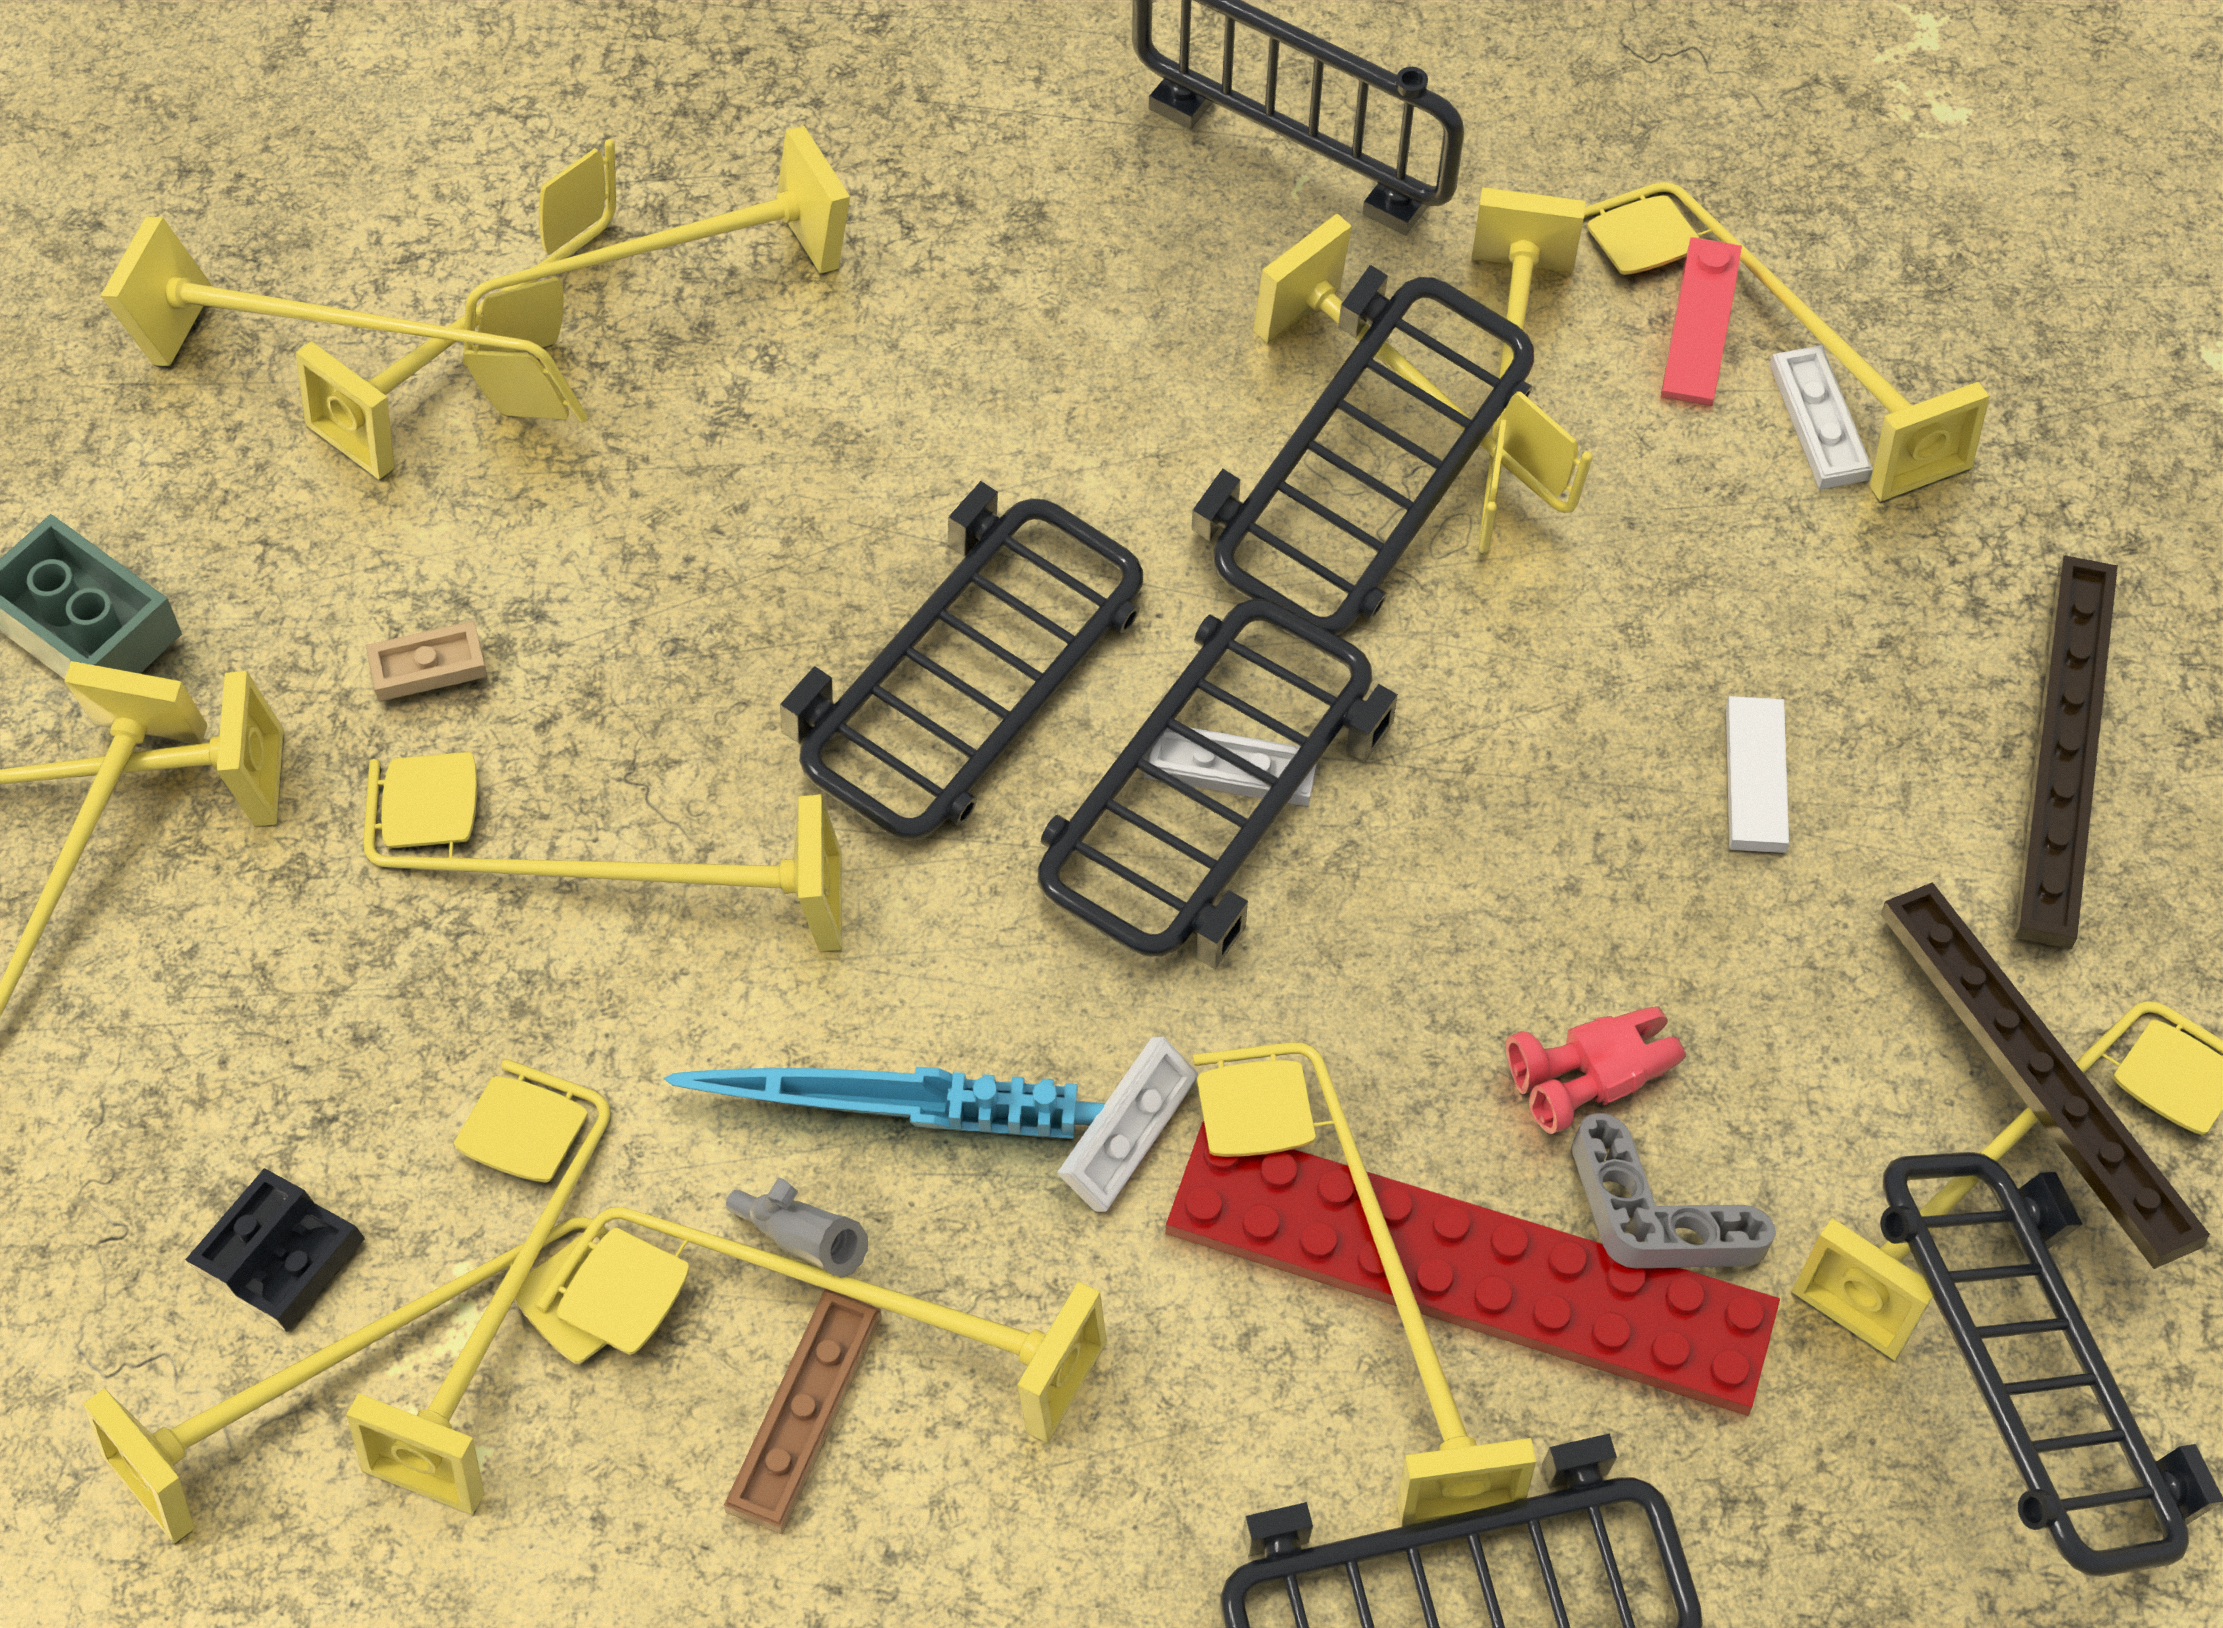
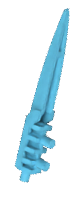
(928, 1097)

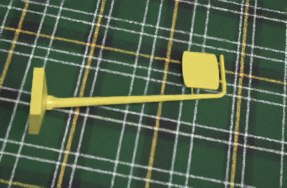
(163, 290)
(1915, 441)
(132, 708)
(435, 803)
(1267, 1111)
(631, 1286)
(1885, 1300)
(148, 1459)

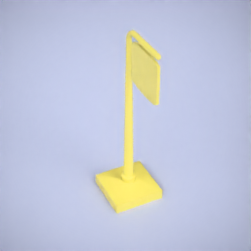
(806, 199)
(1528, 234)
(1308, 280)
(356, 412)
(243, 754)
(527, 1136)

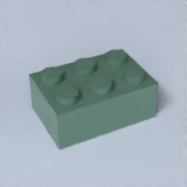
(79, 604)

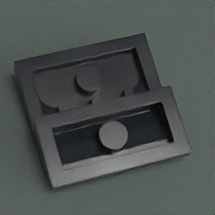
(275, 1249)

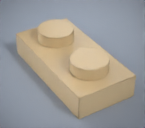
(426, 661)

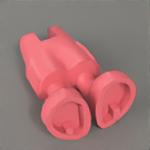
(1605, 1049)

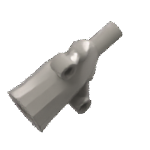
(803, 1230)

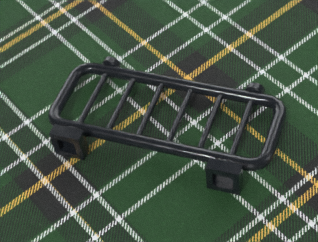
(1187, 95)
(1364, 305)
(969, 526)
(1222, 924)
(2040, 1217)
(1576, 1463)

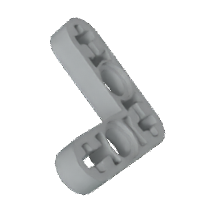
(1656, 1225)

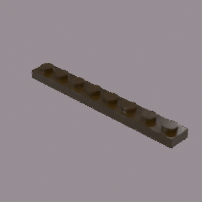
(2066, 753)
(2045, 1077)

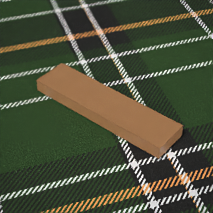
(803, 1411)

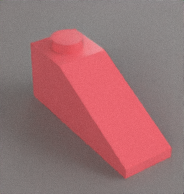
(1701, 321)

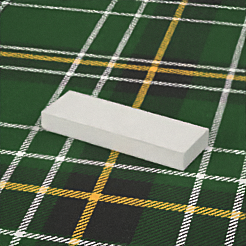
(1821, 417)
(1207, 771)
(1757, 774)
(1128, 1124)

